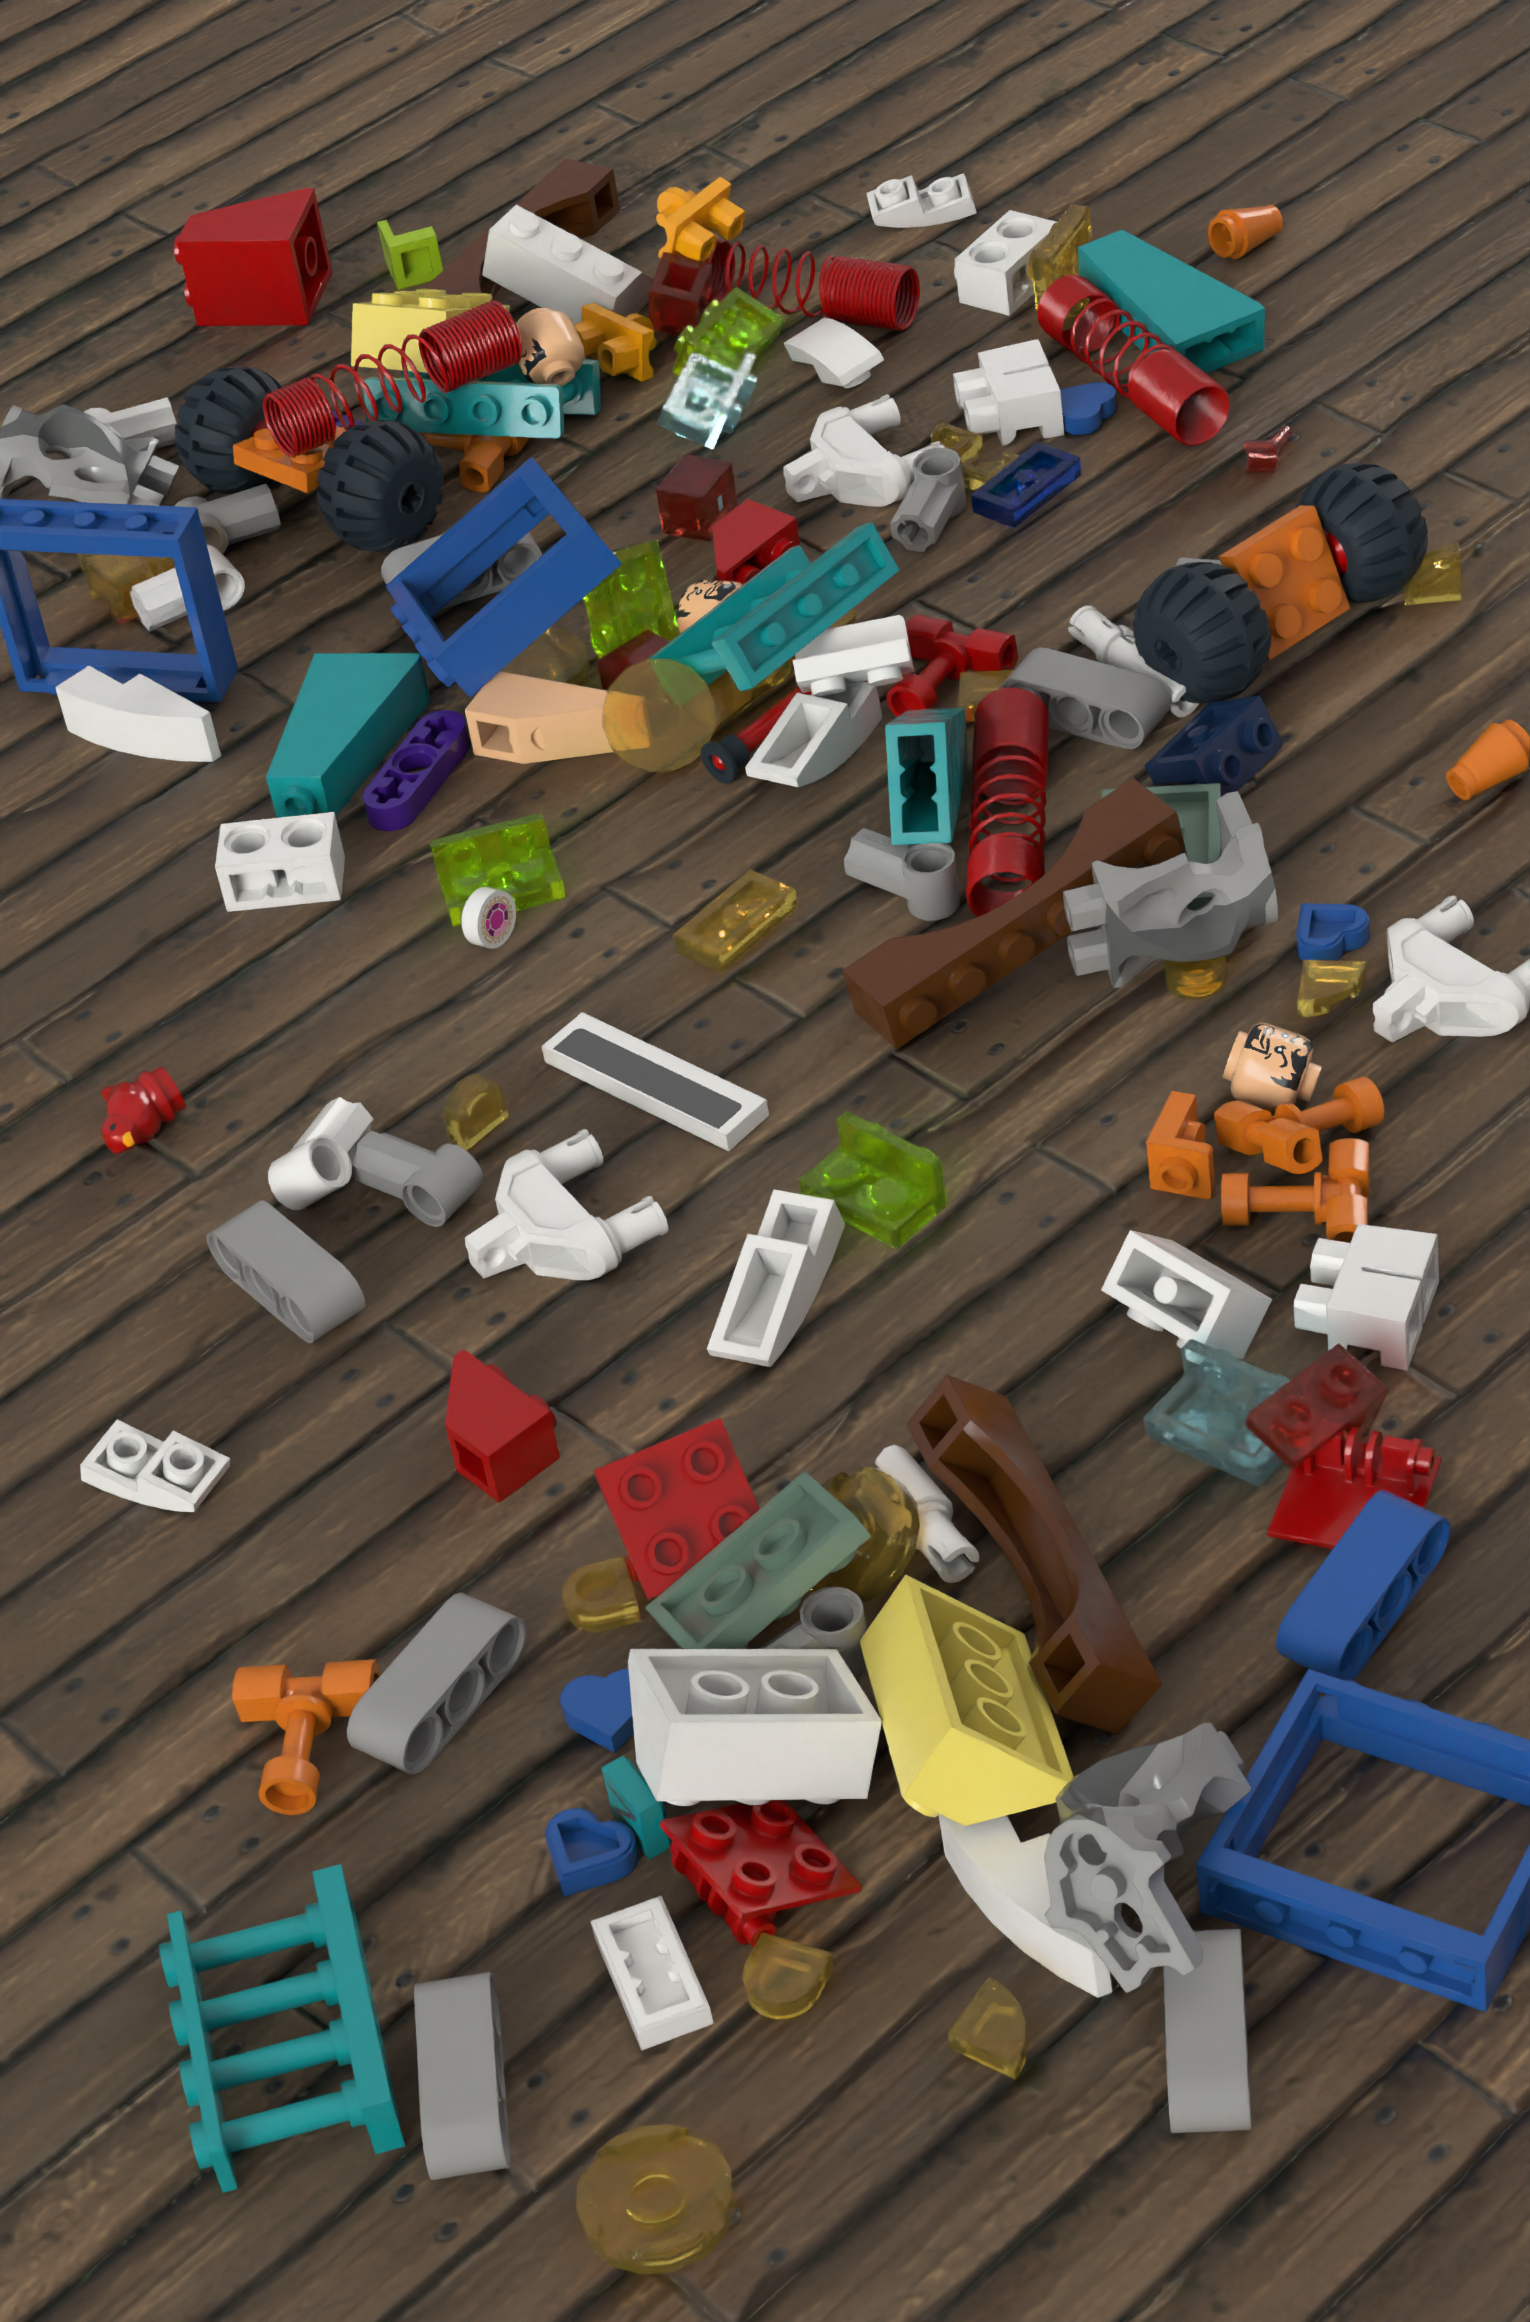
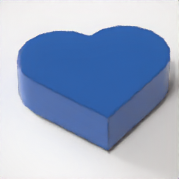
(1087, 406)
(1330, 930)
(600, 1708)
(588, 1850)

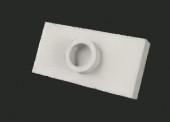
(651, 1972)

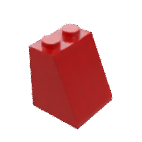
(255, 261)

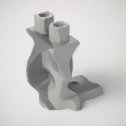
(99, 464)
(1145, 910)
(1119, 1832)

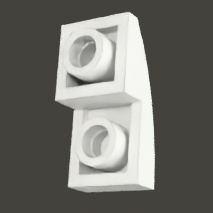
(903, 206)
(836, 352)
(153, 1472)

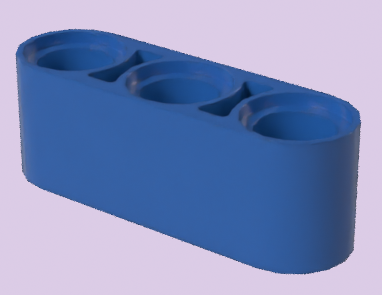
(1363, 1586)

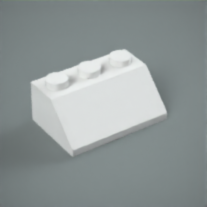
(559, 268)
(751, 1725)

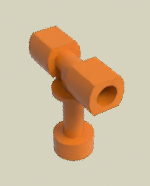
(482, 456)
(1291, 1135)
(1334, 1198)
(303, 1710)

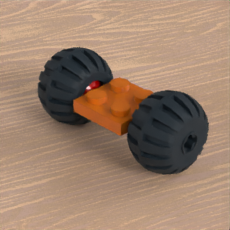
(371, 482)
(1345, 541)

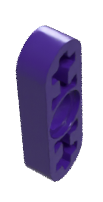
(382, 803)

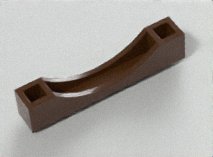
(572, 197)
(926, 976)
(1083, 1640)

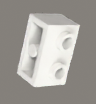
(1184, 1294)

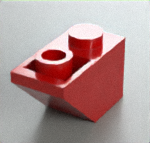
(751, 540)
(496, 1429)

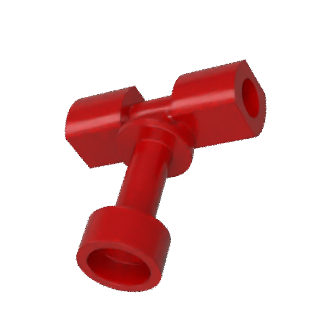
(947, 657)

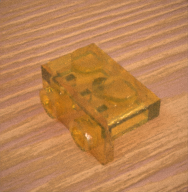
(1059, 253)

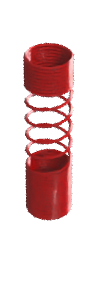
(849, 290)
(452, 354)
(1162, 385)
(1007, 765)

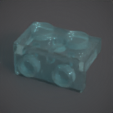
(707, 399)
(1209, 1411)

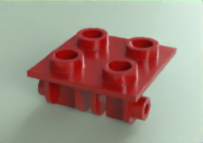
(1342, 1477)
(676, 1503)
(755, 1864)

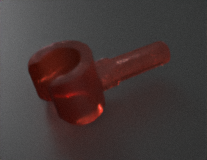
(1264, 453)

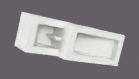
(137, 717)
(816, 735)
(777, 1278)
(1013, 1892)

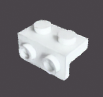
(852, 654)

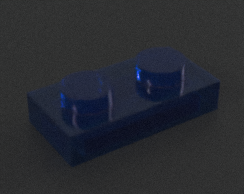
(1026, 485)

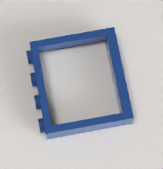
(112, 531)
(525, 605)
(1343, 1922)

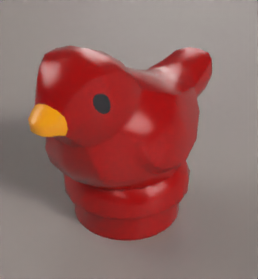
(139, 1109)

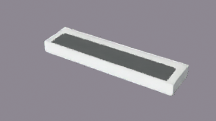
(655, 1081)

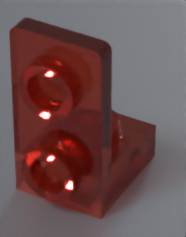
(1318, 1406)

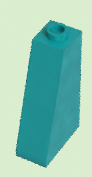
(1174, 300)
(343, 727)
(926, 774)

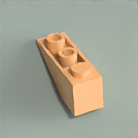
(536, 720)

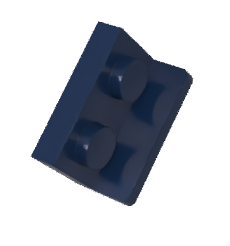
(1219, 745)

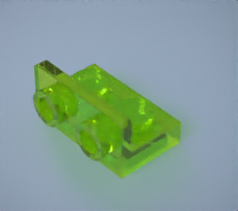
(729, 331)
(631, 600)
(500, 856)
(879, 1181)

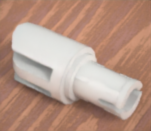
(937, 1535)

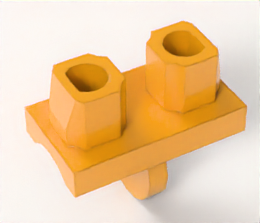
(693, 217)
(617, 341)

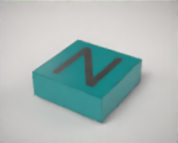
(636, 1806)

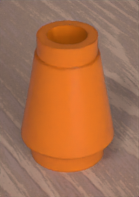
(1243, 229)
(1492, 759)

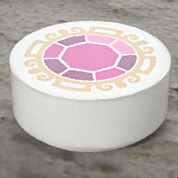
(488, 917)

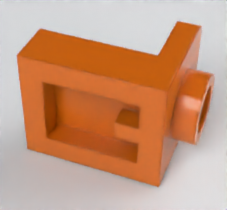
(1178, 1152)

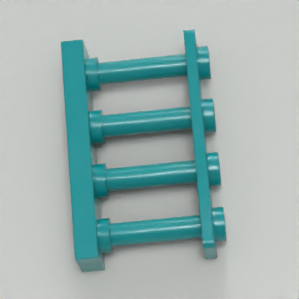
(492, 405)
(782, 609)
(350, 2040)

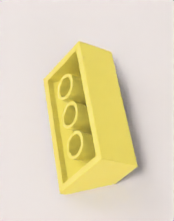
(961, 1709)

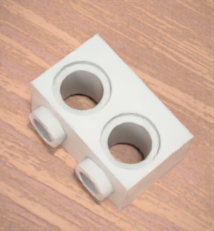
(995, 266)
(280, 862)

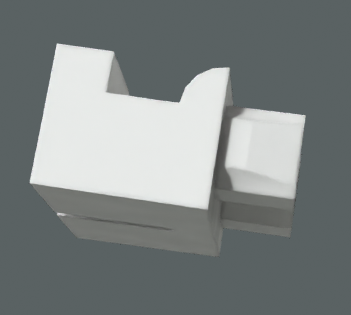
(1010, 393)
(1378, 1293)

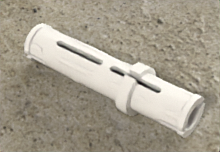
(1117, 648)

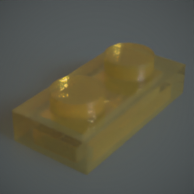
(735, 921)

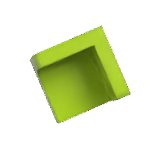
(410, 256)

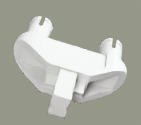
(850, 461)
(1444, 986)
(547, 1225)

